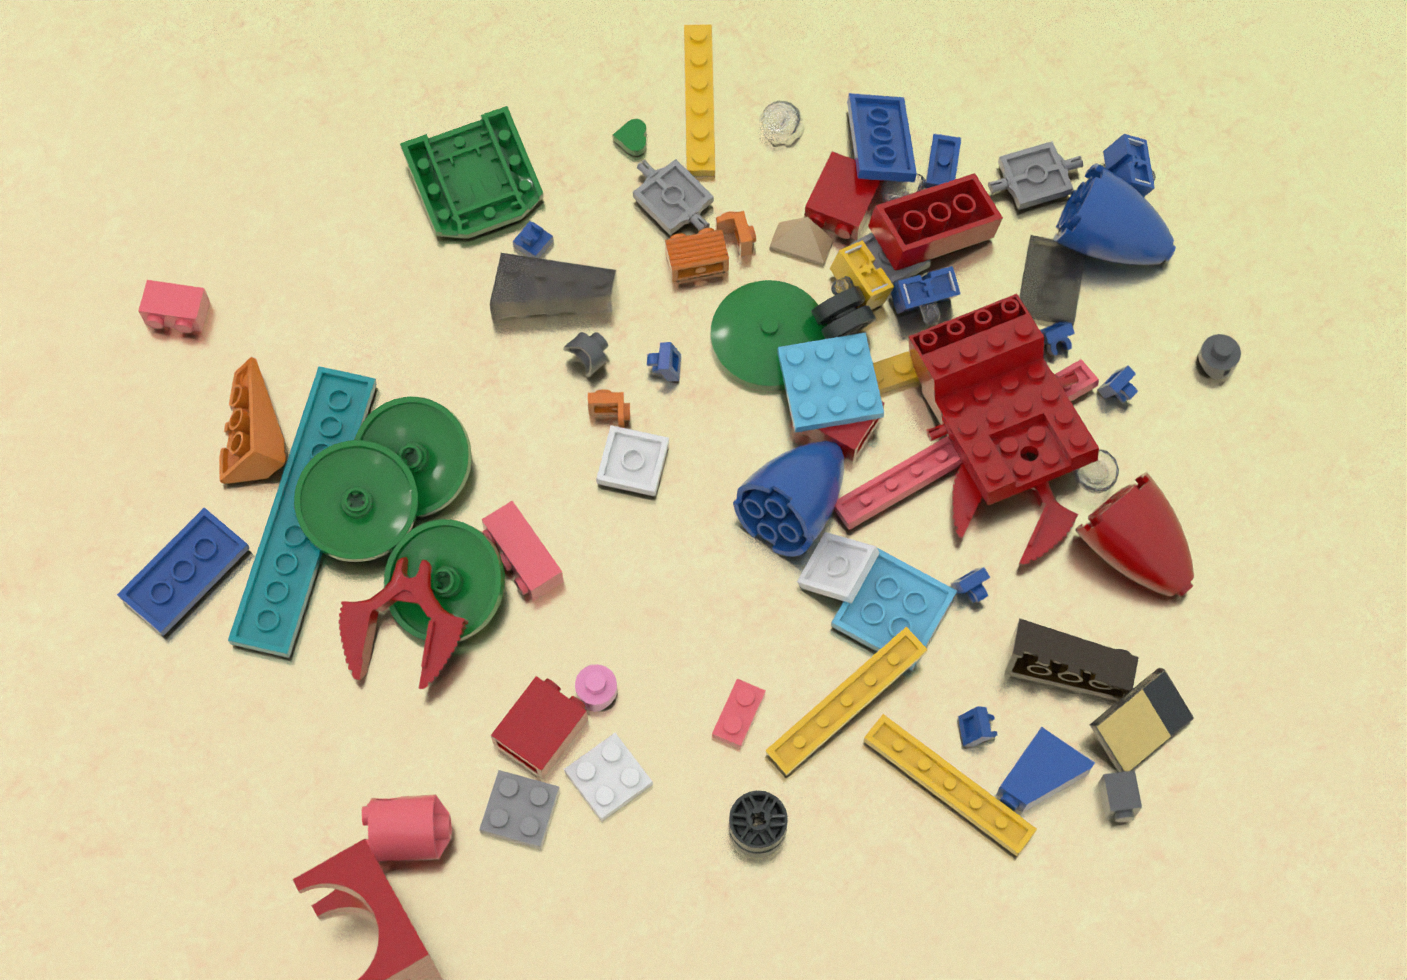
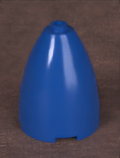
(1113, 222)
(792, 496)

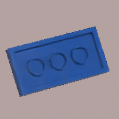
(881, 138)
(183, 571)

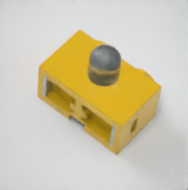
(855, 267)

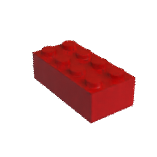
(935, 221)

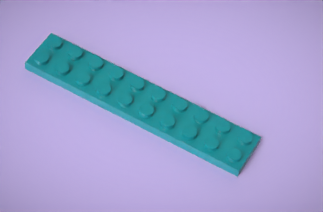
(285, 557)

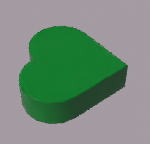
(632, 137)

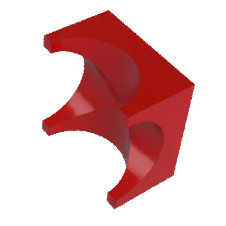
(365, 890)

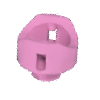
(596, 687)

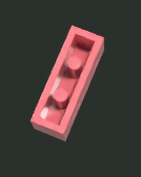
(522, 551)

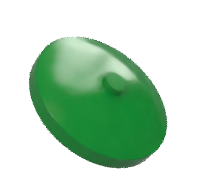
(754, 324)
(429, 443)
(356, 500)
(464, 574)

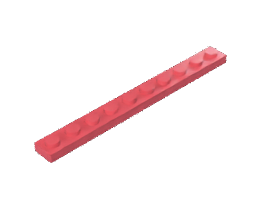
(927, 466)

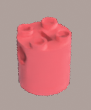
(407, 828)

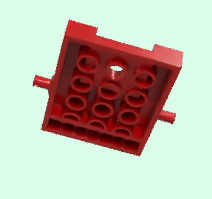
(1000, 399)

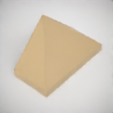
(802, 240)

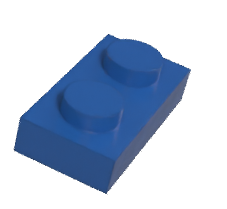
(943, 160)

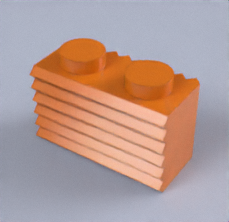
(696, 254)

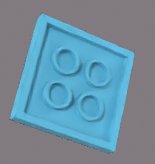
(830, 382)
(891, 600)

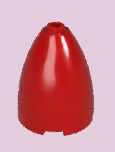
(1142, 538)

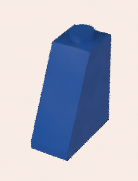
(1042, 771)

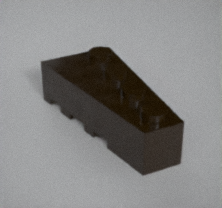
(1070, 661)

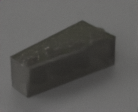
(550, 287)

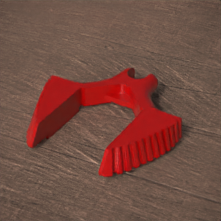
(1050, 528)
(360, 618)

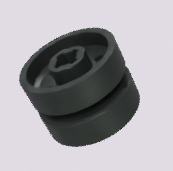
(843, 314)
(751, 809)

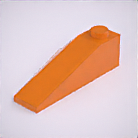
(254, 435)

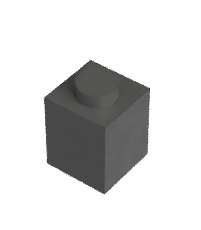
(1120, 795)

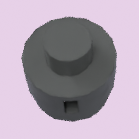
(588, 350)
(1219, 356)

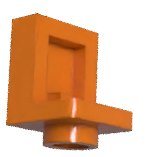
(737, 223)
(609, 403)

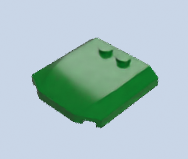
(474, 176)

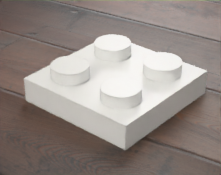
(632, 460)
(838, 567)
(608, 777)

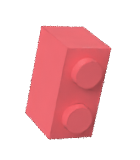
(174, 306)

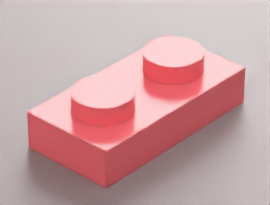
(738, 713)

